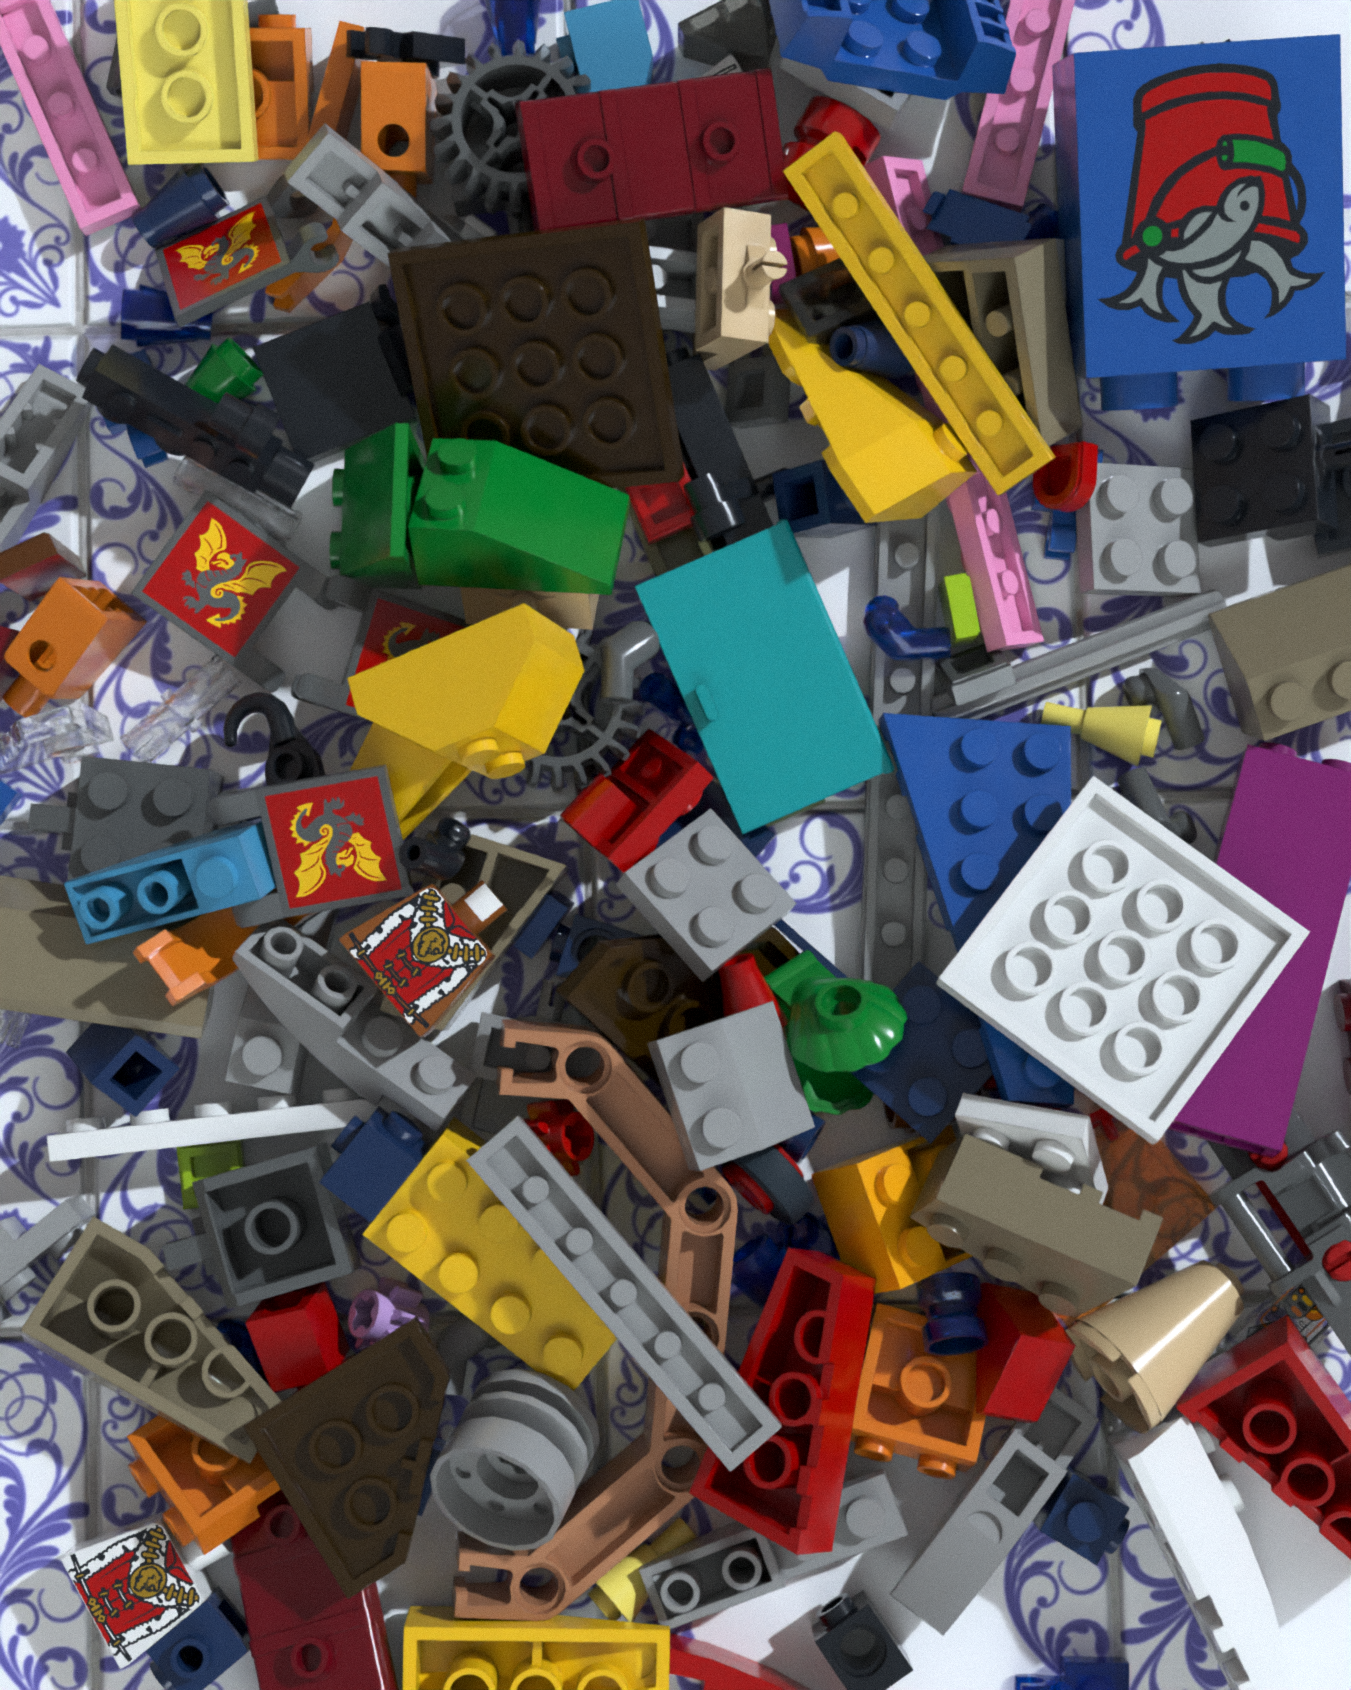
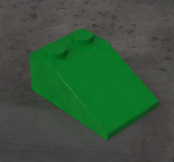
(377, 504)
(513, 522)

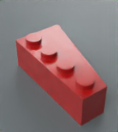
(808, 1374)
(1284, 1419)

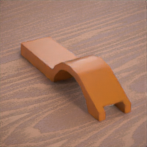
(336, 109)
(198, 952)

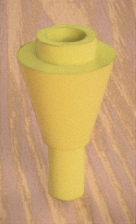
(1116, 729)
(622, 1588)

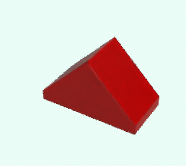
(1022, 1354)

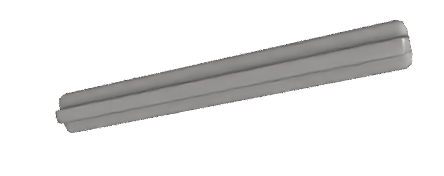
(1091, 655)

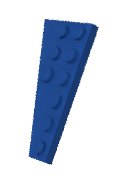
(981, 810)

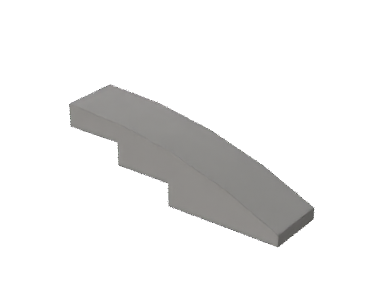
(363, 197)
(34, 444)

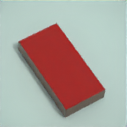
(37, 564)

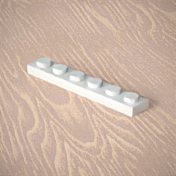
(213, 1124)

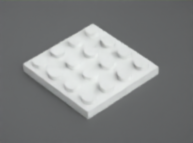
(1123, 959)

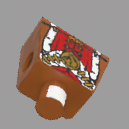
(426, 951)

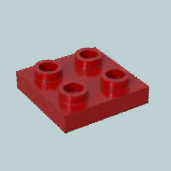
(638, 801)

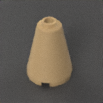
(1156, 1340)

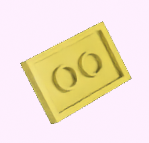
(186, 81)

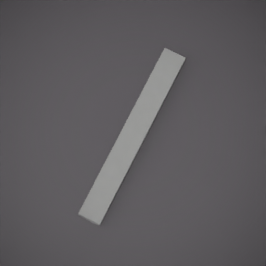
(892, 862)

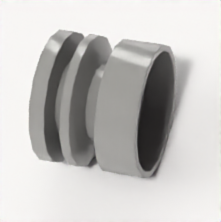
(515, 1459)

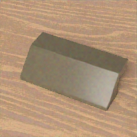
(57, 975)

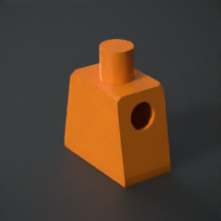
(398, 108)
(68, 643)

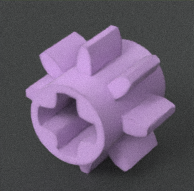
(382, 1311)

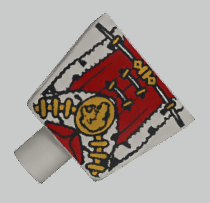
(140, 1583)

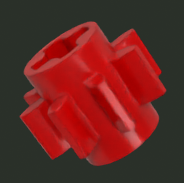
(562, 1132)

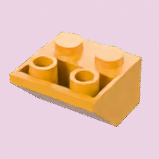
(870, 1208)

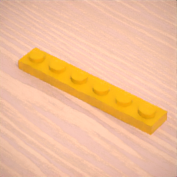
(918, 313)

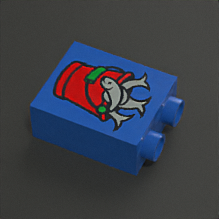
(1202, 215)

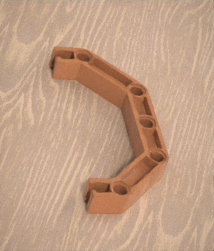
(696, 1255)

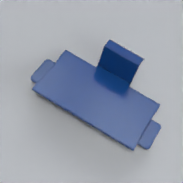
(973, 219)

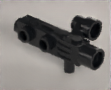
(224, 437)
(721, 487)

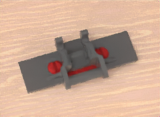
(1312, 1198)

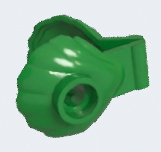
(835, 1030)

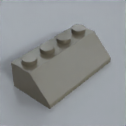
(1288, 654)

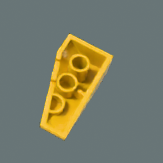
(883, 444)
(531, 1655)

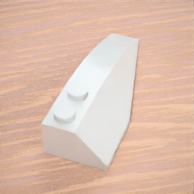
(1205, 1547)

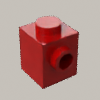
(297, 1336)

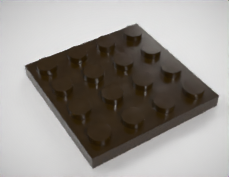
(544, 348)

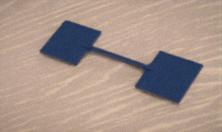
(940, 1040)

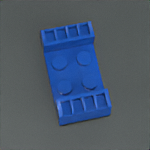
(900, 44)

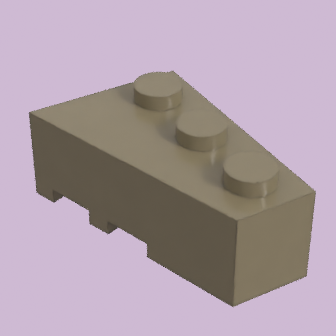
(518, 882)
(1031, 1229)

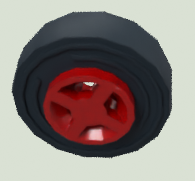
(771, 1183)

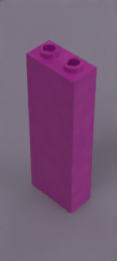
(1292, 846)

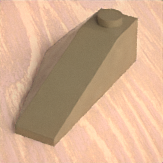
(141, 1335)

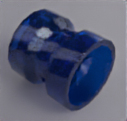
(951, 1313)

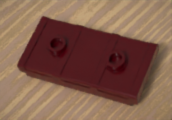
(653, 150)
(299, 1617)

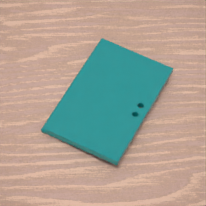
(765, 675)

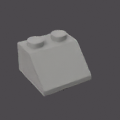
(731, 1086)

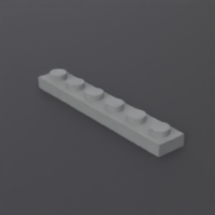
(624, 1293)

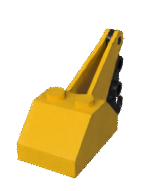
(442, 710)

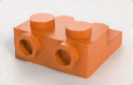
(281, 85)
(915, 1399)
(205, 1486)

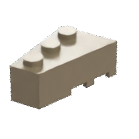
(1019, 316)

